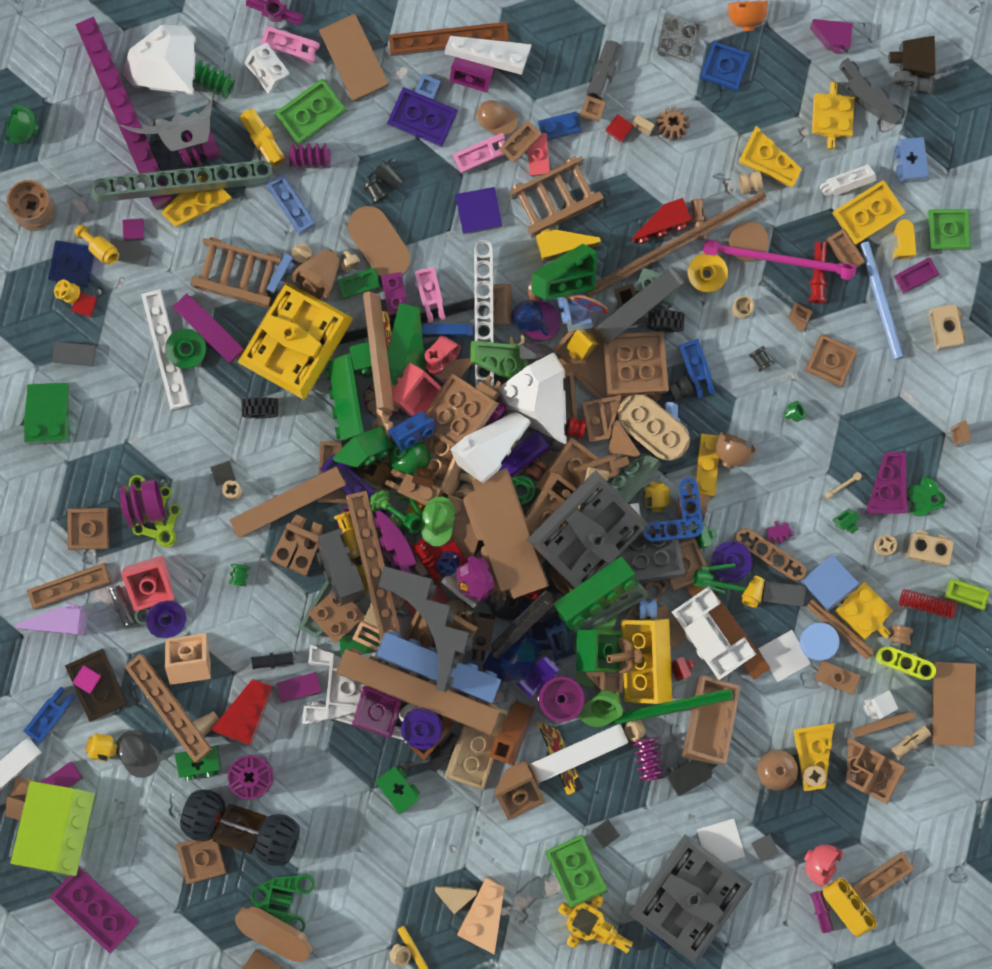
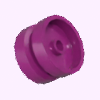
(549, 693)

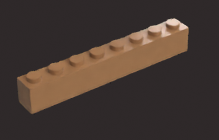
(417, 691)

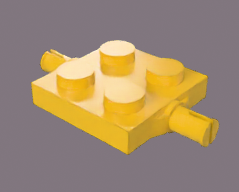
(833, 115)
(865, 612)

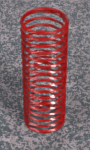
(943, 612)

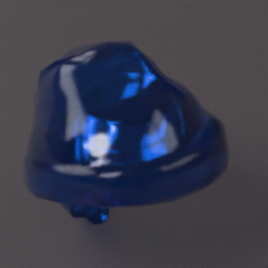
(529, 317)

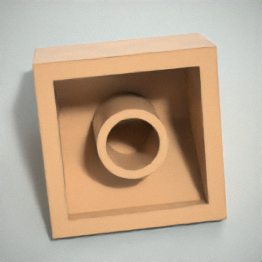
(187, 659)

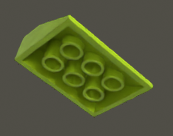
(52, 828)

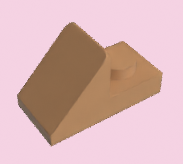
(16, 801)

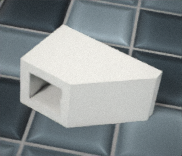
(880, 705)

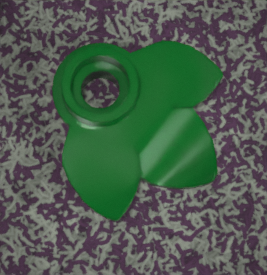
(922, 497)

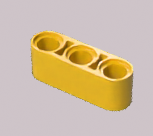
(849, 907)

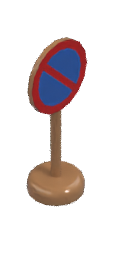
(584, 301)

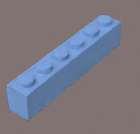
(425, 663)

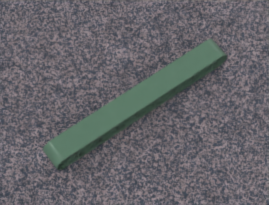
(174, 187)

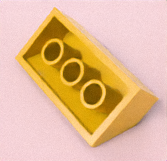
(652, 677)

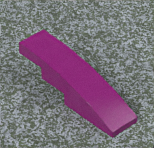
(208, 328)

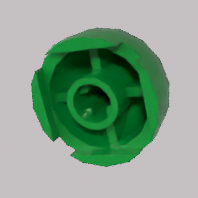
(20, 125)
(410, 458)

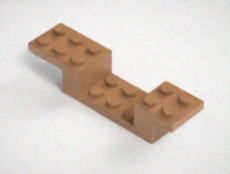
(557, 484)

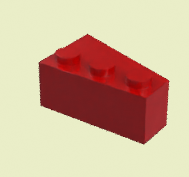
(245, 713)

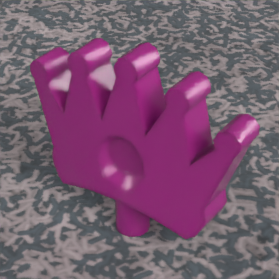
(778, 532)

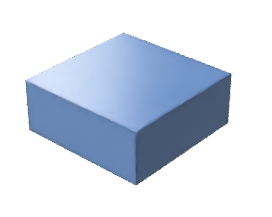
(428, 86)

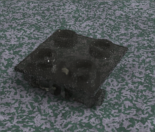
(678, 37)

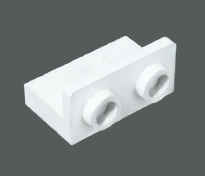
(266, 67)

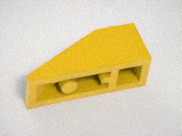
(557, 243)
(581, 345)

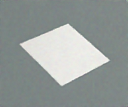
(784, 656)
(722, 840)

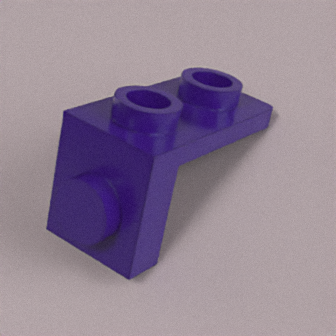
(539, 674)

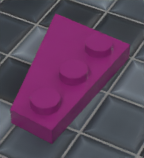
(889, 489)

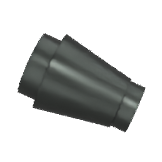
(387, 174)

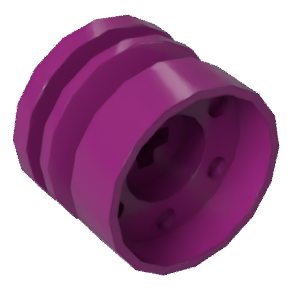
(208, 149)
(141, 503)
(262, 777)

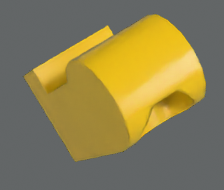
(905, 240)

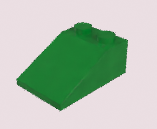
(47, 414)

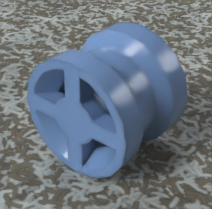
(648, 608)

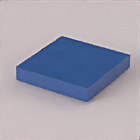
(725, 66)

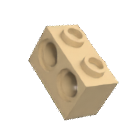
(929, 553)

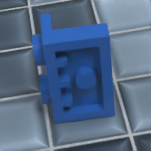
(412, 431)

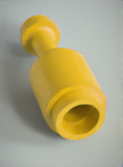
(98, 246)

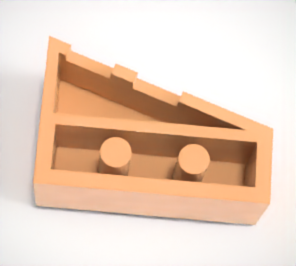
(484, 916)

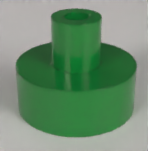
(795, 411)

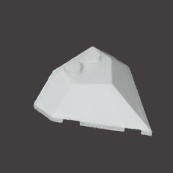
(163, 60)
(538, 396)

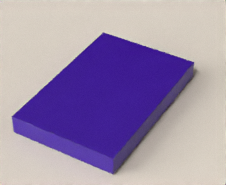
(422, 117)

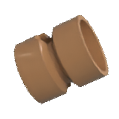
(704, 500)

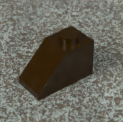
(376, 473)

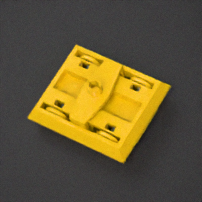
(291, 337)

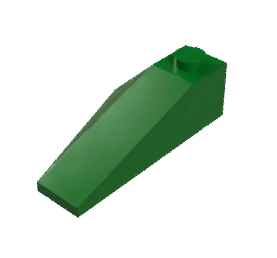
(406, 342)

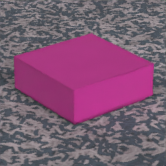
(87, 679)

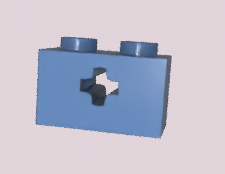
(916, 151)

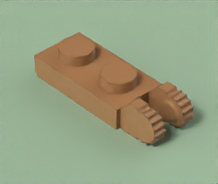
(413, 491)

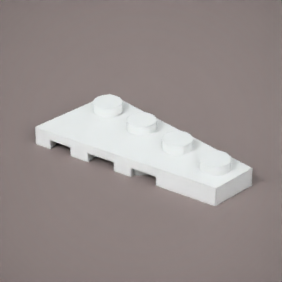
(493, 53)

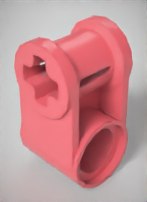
(441, 354)

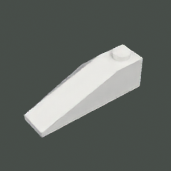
(486, 448)

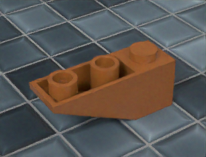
(512, 733)

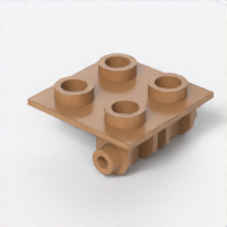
(334, 618)

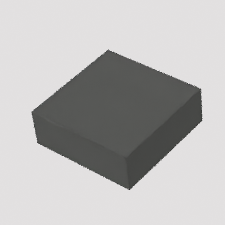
(765, 847)

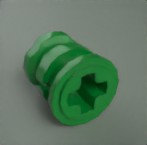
(239, 574)

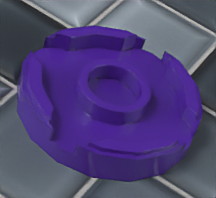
(729, 553)
(421, 728)

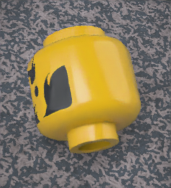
(656, 496)
(100, 747)

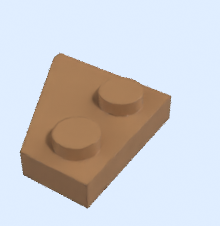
(600, 417)

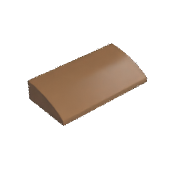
(712, 724)

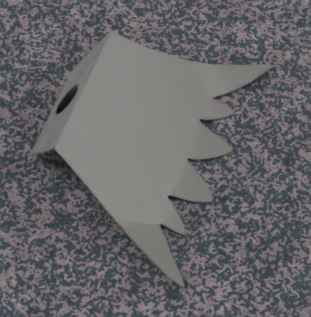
(171, 131)

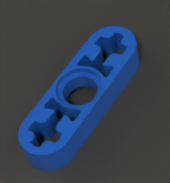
(447, 330)

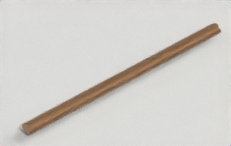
(678, 242)

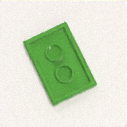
(310, 111)
(576, 871)

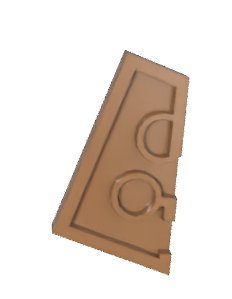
(326, 450)

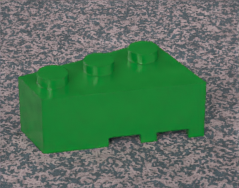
(567, 274)

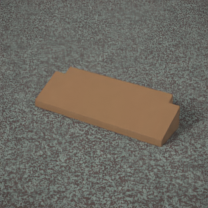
(592, 369)
(504, 530)

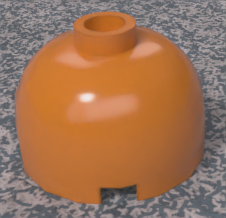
(747, 13)

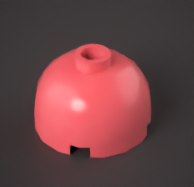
(822, 863)

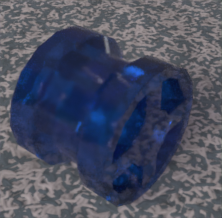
(450, 567)

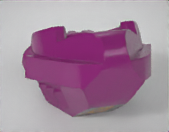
(475, 579)

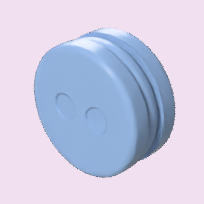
(819, 641)

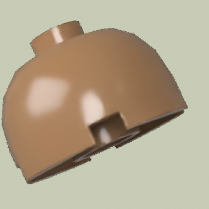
(734, 450)
(777, 770)

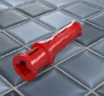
(819, 282)

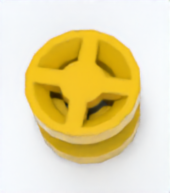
(67, 291)

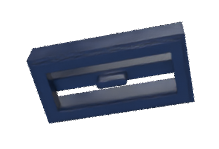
(555, 630)

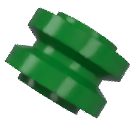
(529, 485)

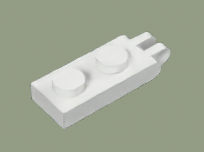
(847, 181)

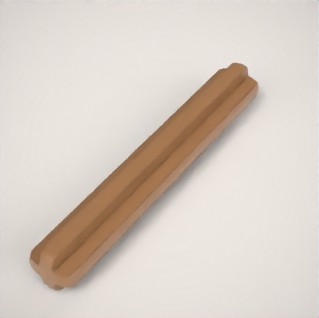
(843, 631)

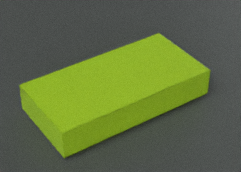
(967, 594)

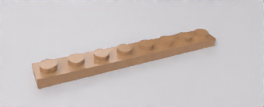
(372, 562)

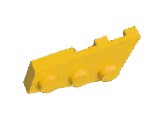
(769, 160)
(194, 204)
(813, 749)

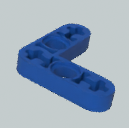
(687, 518)

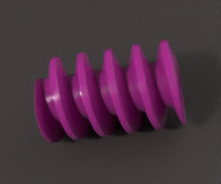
(309, 155)
(648, 759)

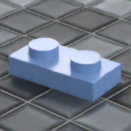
(286, 267)

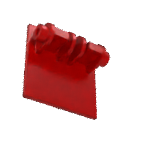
(430, 555)

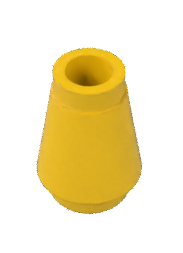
(753, 593)

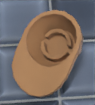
(497, 118)

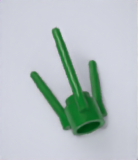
(703, 578)

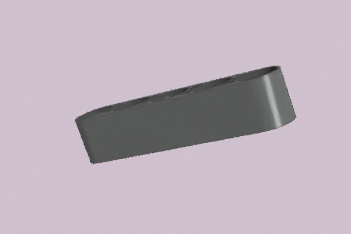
(639, 305)

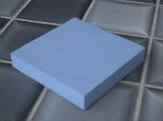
(830, 583)

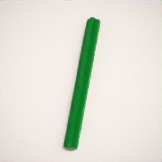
(674, 706)

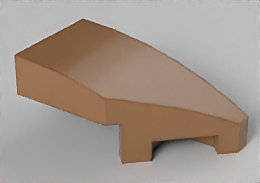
(607, 680)

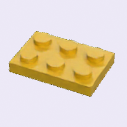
(869, 212)

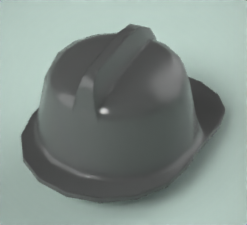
(136, 754)

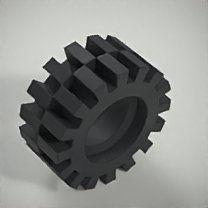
(666, 321)
(259, 407)

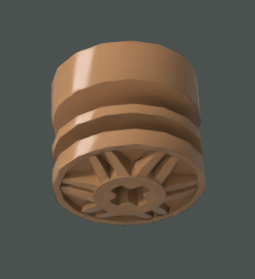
(23, 197)

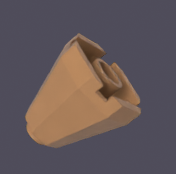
(318, 274)

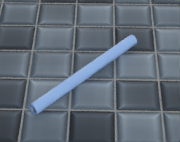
(881, 300)

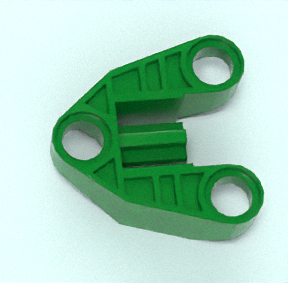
(287, 883)

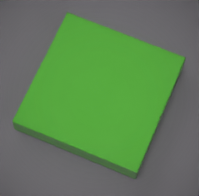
(949, 229)

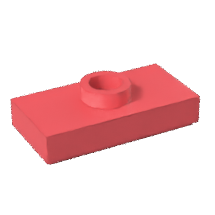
(539, 157)

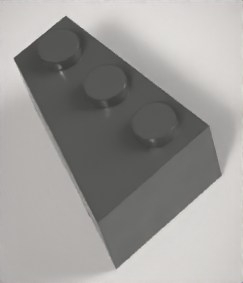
(339, 567)

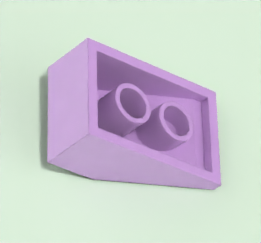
(60, 620)

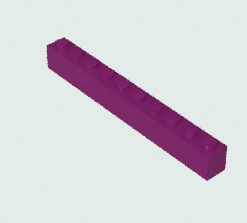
(120, 103)

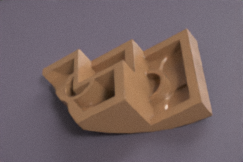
(872, 771)

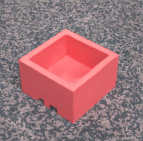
(414, 390)

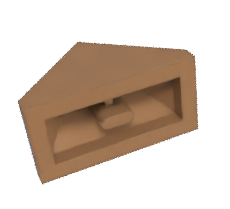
(621, 444)

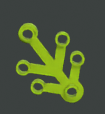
(162, 529)

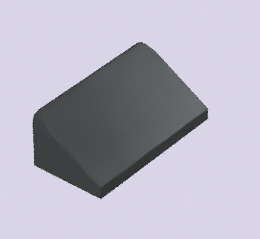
(535, 351)

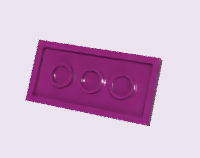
(94, 909)

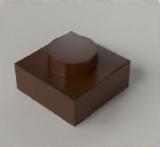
(424, 477)

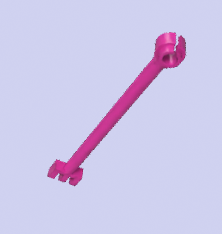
(846, 270)

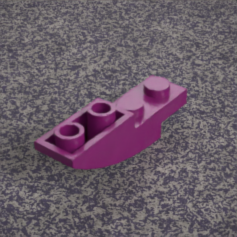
(395, 540)

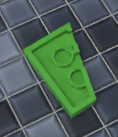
(498, 358)

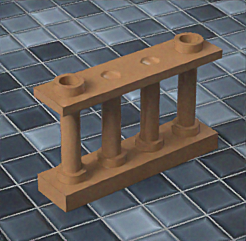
(555, 216)
(222, 286)

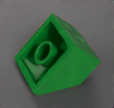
(365, 448)
(593, 649)

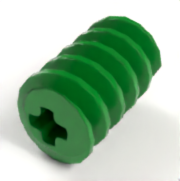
(213, 81)

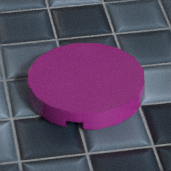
(552, 321)

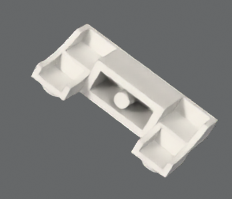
(707, 636)

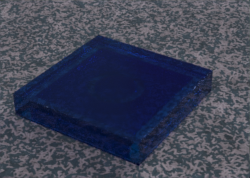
(71, 263)

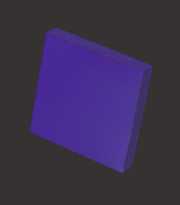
(478, 210)

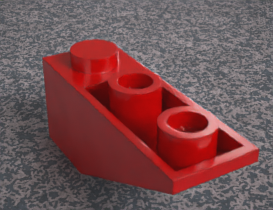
(668, 218)

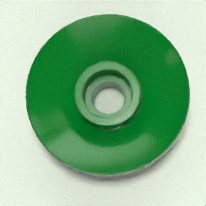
(189, 339)

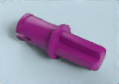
(822, 911)

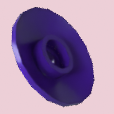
(167, 626)

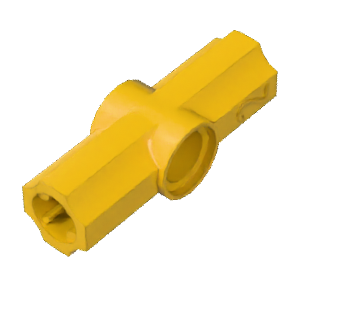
(262, 137)

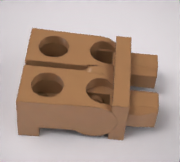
(297, 539)

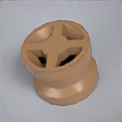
(901, 635)

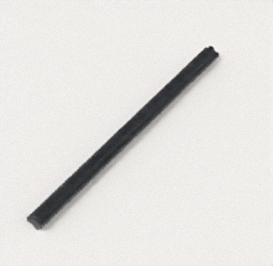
(448, 309)

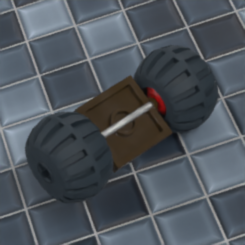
(239, 828)

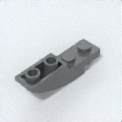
(872, 100)

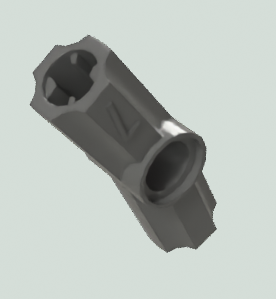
(604, 70)

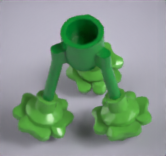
(411, 521)

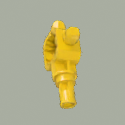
(602, 930)

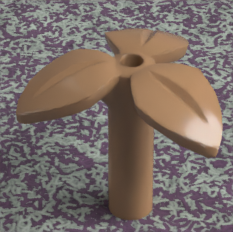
(627, 657)

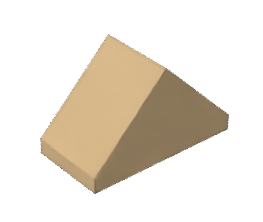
(455, 897)

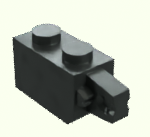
(689, 775)

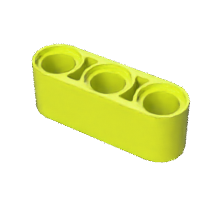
(915, 663)

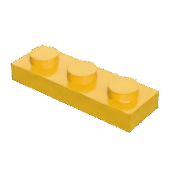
(707, 465)

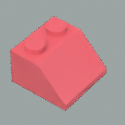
(148, 582)

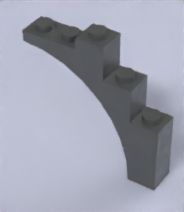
(448, 641)

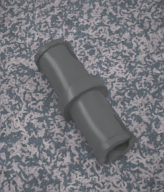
(121, 606)

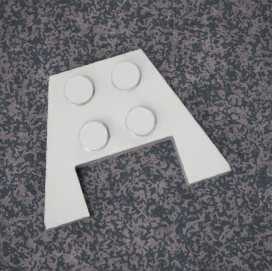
(341, 692)

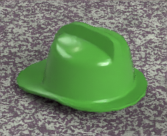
(438, 521)
(602, 709)

